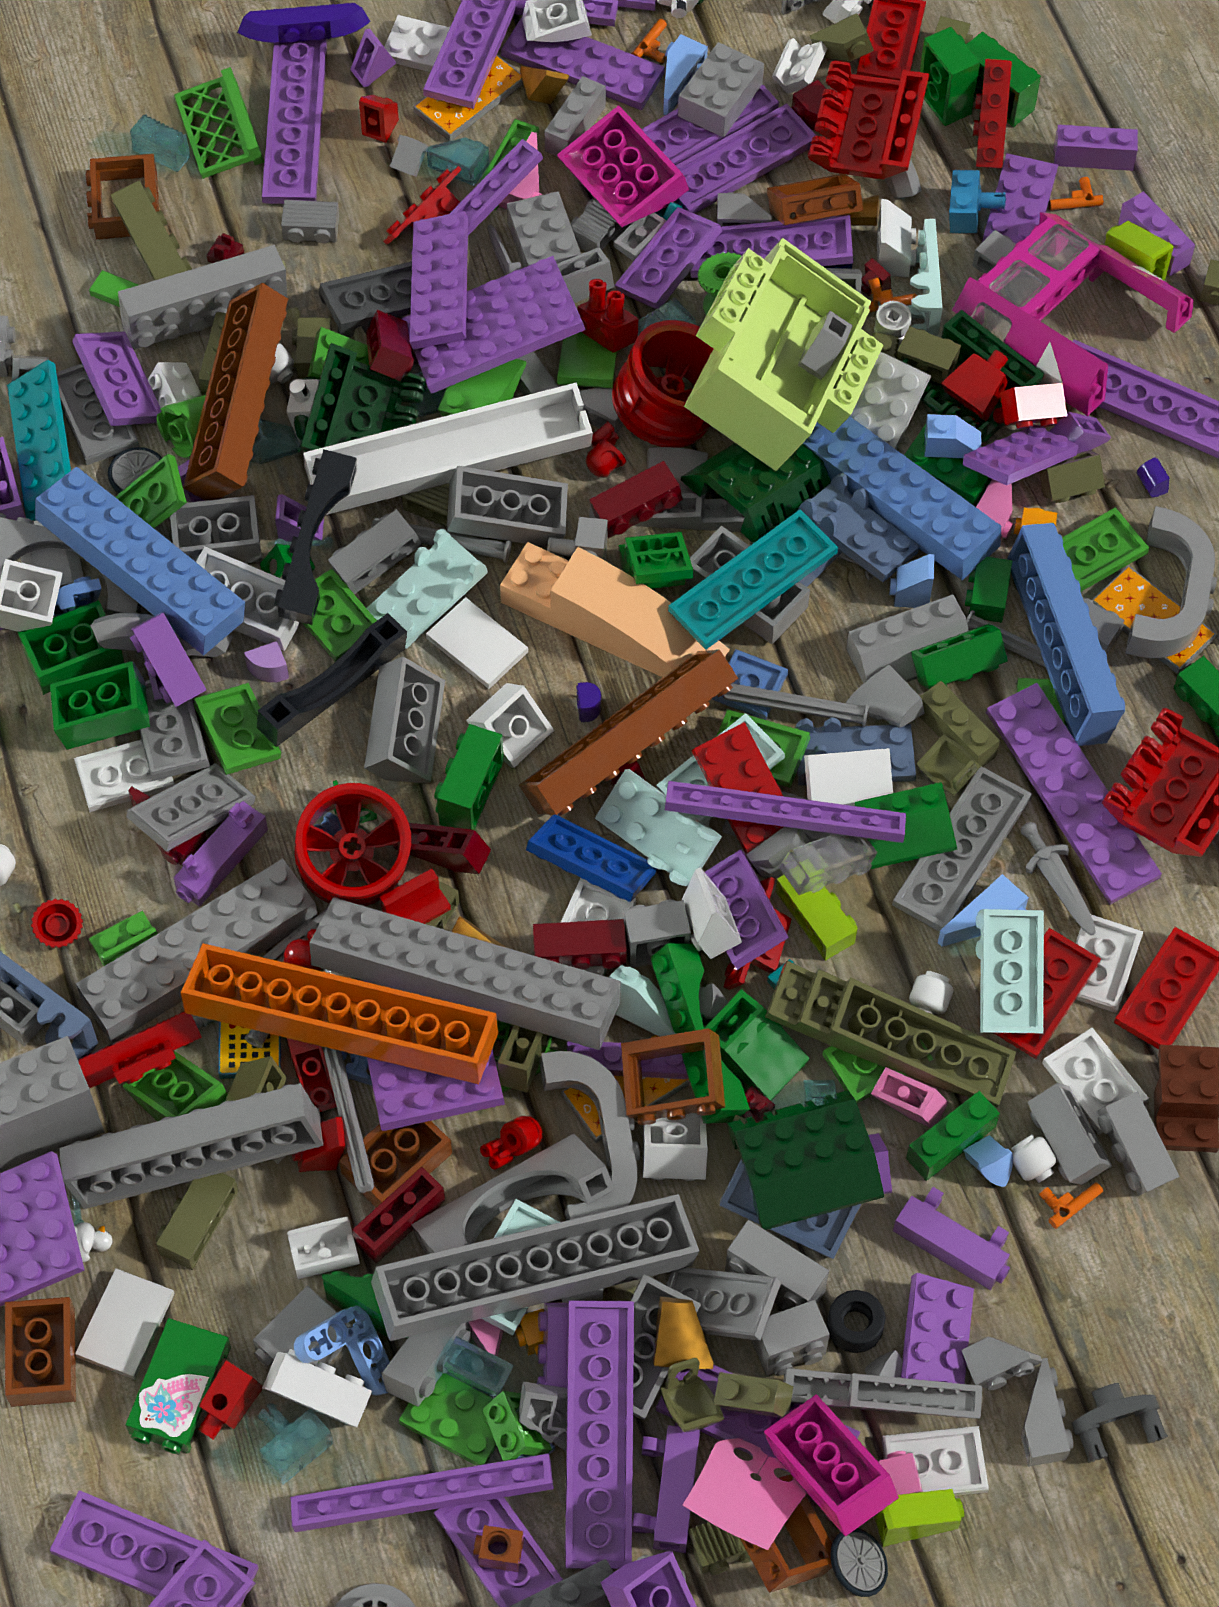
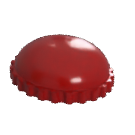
(57, 923)

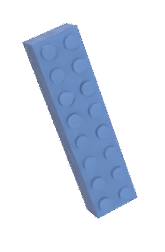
(908, 496)
(139, 560)
(1065, 634)

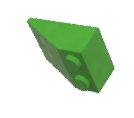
(483, 389)
(176, 1089)

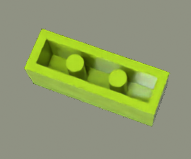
(819, 918)

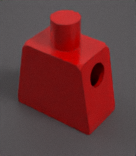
(978, 383)
(237, 1390)

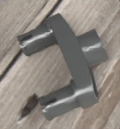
(1112, 1407)

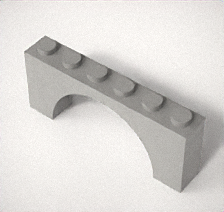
(24, 537)
(560, 1169)

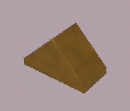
(542, 84)

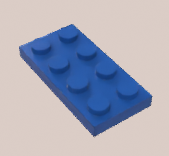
(591, 857)

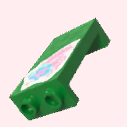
(175, 1385)

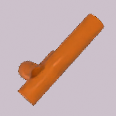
(650, 43)
(1079, 198)
(885, 295)
(1068, 1203)

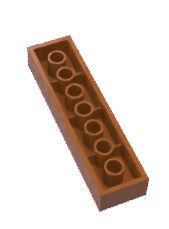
(236, 393)
(628, 733)

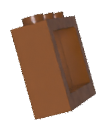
(117, 169)
(815, 199)
(669, 1045)
(810, 1541)

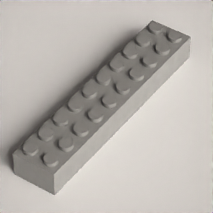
(466, 972)
(533, 1267)

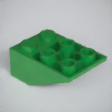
(756, 1046)
(350, 1291)

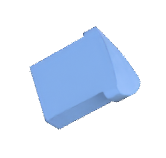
(991, 1160)

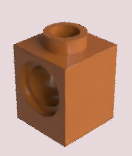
(506, 1561)

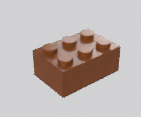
(397, 1155)
(40, 1351)

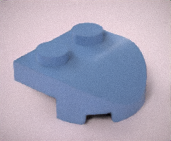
(77, 594)

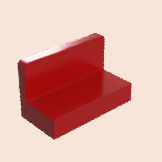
(417, 899)

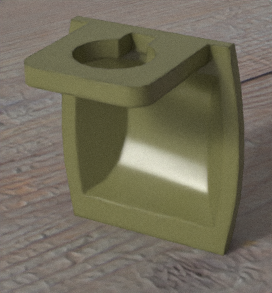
(948, 764)
(690, 1399)

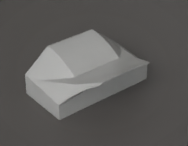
(637, 235)
(771, 853)

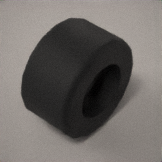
(856, 1302)

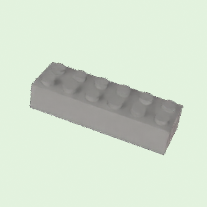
(192, 298)

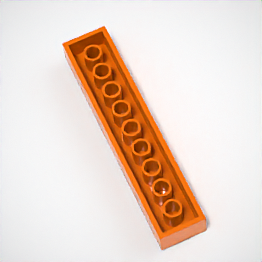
(340, 1013)

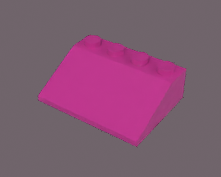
(623, 168)

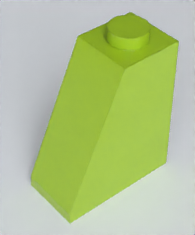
(1141, 247)
(919, 1516)

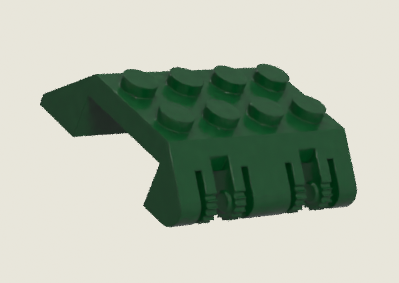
(980, 341)
(358, 401)
(756, 489)
(807, 1160)

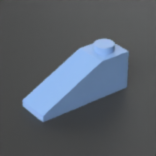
(683, 61)
(999, 895)

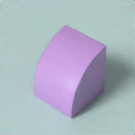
(267, 663)

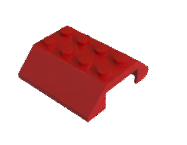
(867, 122)
(1172, 789)

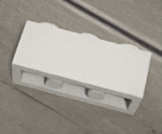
(318, 1388)

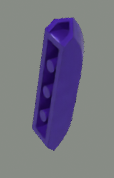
(303, 23)

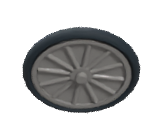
(130, 465)
(859, 1563)

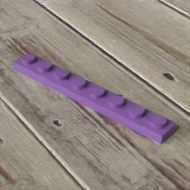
(785, 811)
(421, 1493)

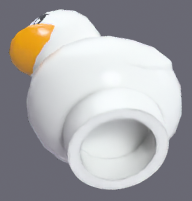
(88, 1238)

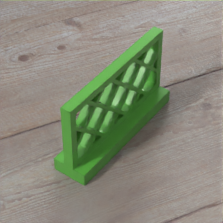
(237, 112)

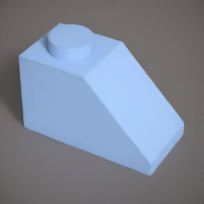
(950, 437)
(913, 583)

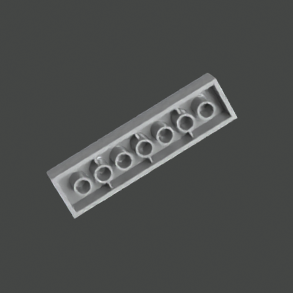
(153, 974)
(191, 1146)

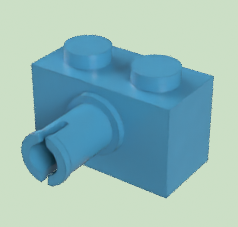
(968, 200)

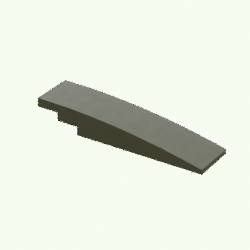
(889, 1032)

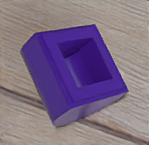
(1154, 477)
(588, 701)

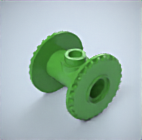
(713, 274)

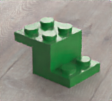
(656, 559)

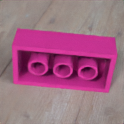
(831, 1465)

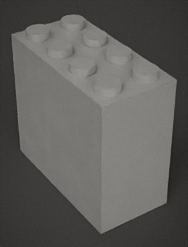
(44, 1104)

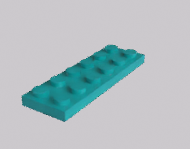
(38, 432)
(753, 579)

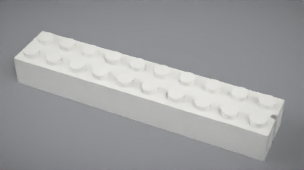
(477, 438)

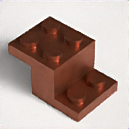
(1188, 1098)

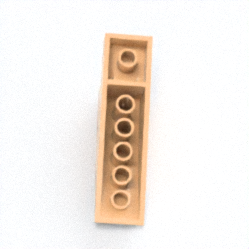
(600, 607)

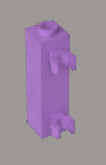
(220, 853)
(952, 1242)
(677, 1481)

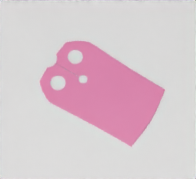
(736, 1501)

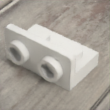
(798, 65)

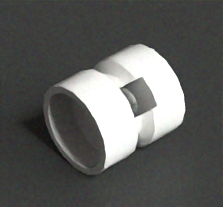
(893, 319)

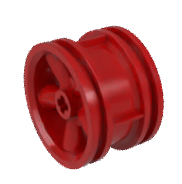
(653, 405)
(347, 801)

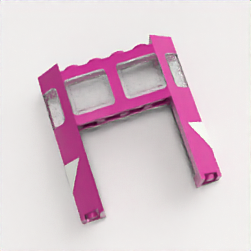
(1038, 278)

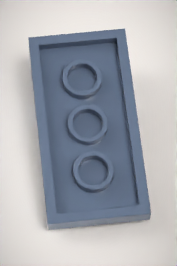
(858, 529)
(837, 739)
(64, 1017)
(819, 1233)

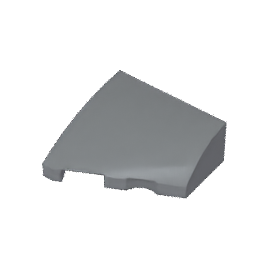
(889, 698)
(545, 1410)

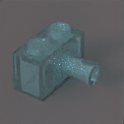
(294, 1443)

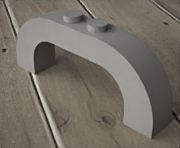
(1188, 542)
(589, 1076)

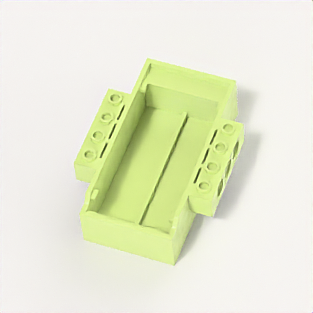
(758, 336)

